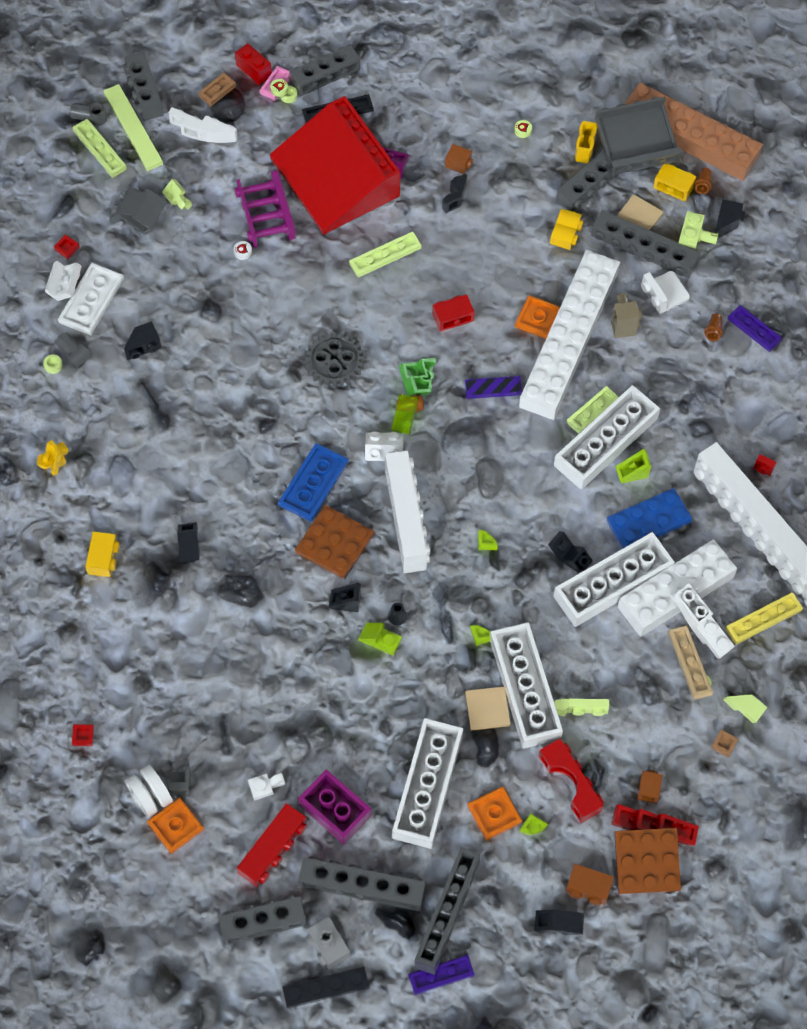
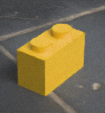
(674, 182)
(102, 554)

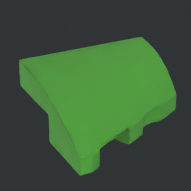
(418, 376)

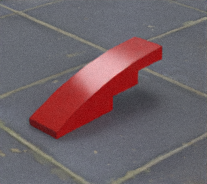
(641, 819)

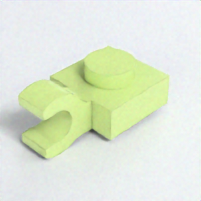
(174, 193)

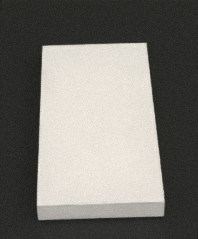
(91, 298)

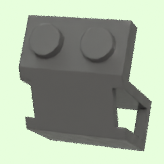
(138, 209)

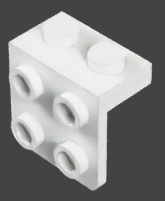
(664, 291)

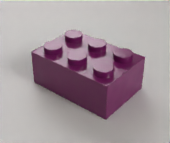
(335, 807)

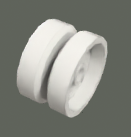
(145, 792)

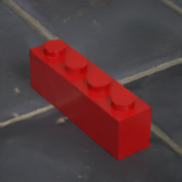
(272, 845)

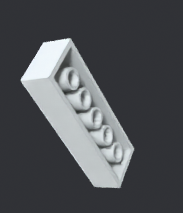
(606, 437)
(407, 512)
(611, 579)
(655, 601)
(525, 685)
(427, 783)

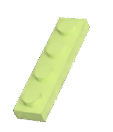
(99, 148)
(385, 254)

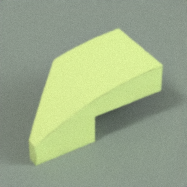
(747, 705)

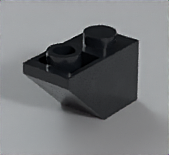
(142, 340)

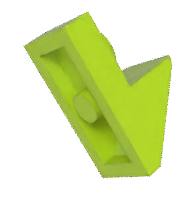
(380, 638)

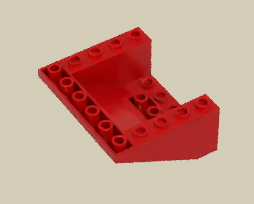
(337, 167)

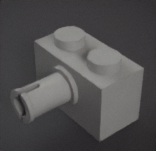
(328, 943)

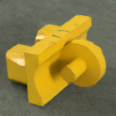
(53, 457)

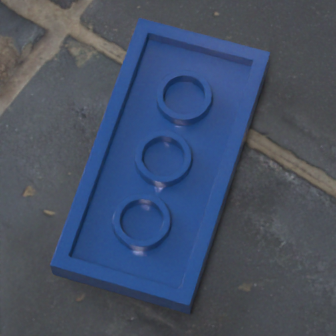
(313, 482)
(655, 515)

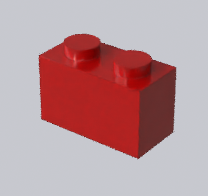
(253, 64)
(453, 312)

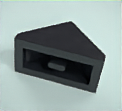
(346, 598)

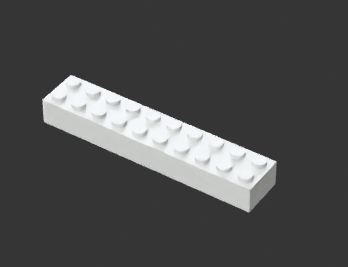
(569, 335)
(754, 515)

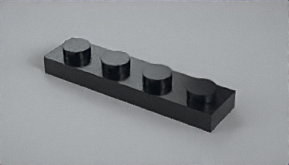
(325, 987)

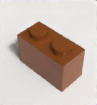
(589, 885)

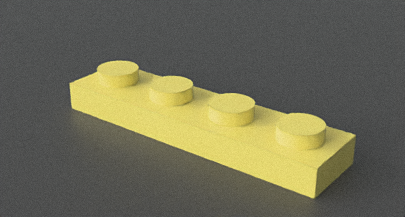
(764, 618)

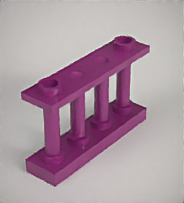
(278, 198)

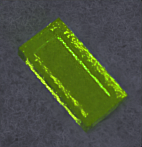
(404, 414)

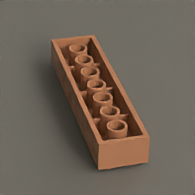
(705, 136)

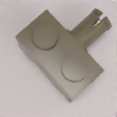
(625, 317)

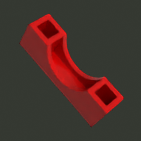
(558, 758)

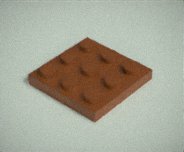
(334, 542)
(647, 860)

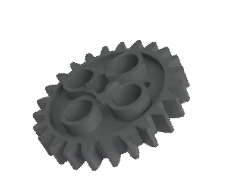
(334, 360)

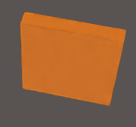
(537, 316)
(494, 813)
(175, 825)

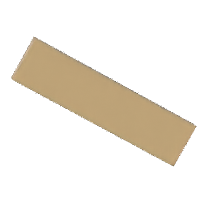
(690, 662)

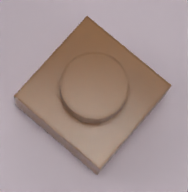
(724, 743)

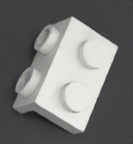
(63, 280)
(379, 444)

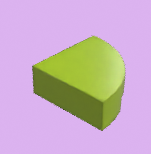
(486, 541)
(480, 634)
(533, 825)

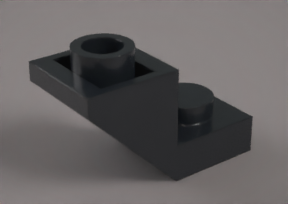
(457, 188)
(188, 542)
(573, 556)
(559, 921)

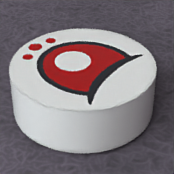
(242, 250)

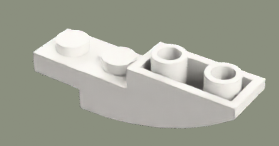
(204, 130)
(701, 621)

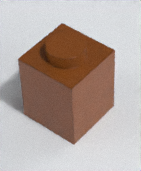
(458, 159)
(649, 786)

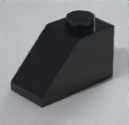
(729, 217)

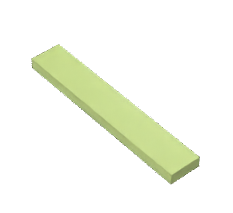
(133, 127)

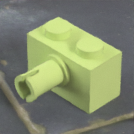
(693, 232)

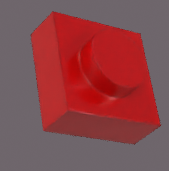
(66, 246)
(764, 465)
(82, 735)

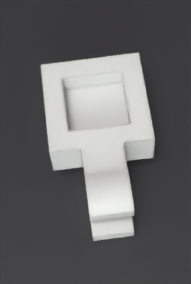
(262, 785)

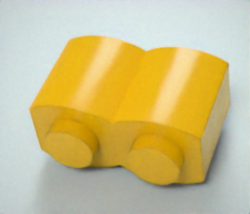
(585, 142)
(566, 228)

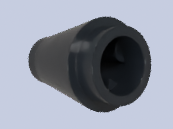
(397, 614)

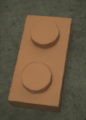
(217, 89)

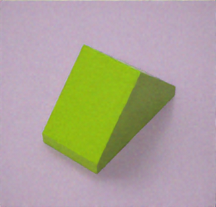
(634, 468)

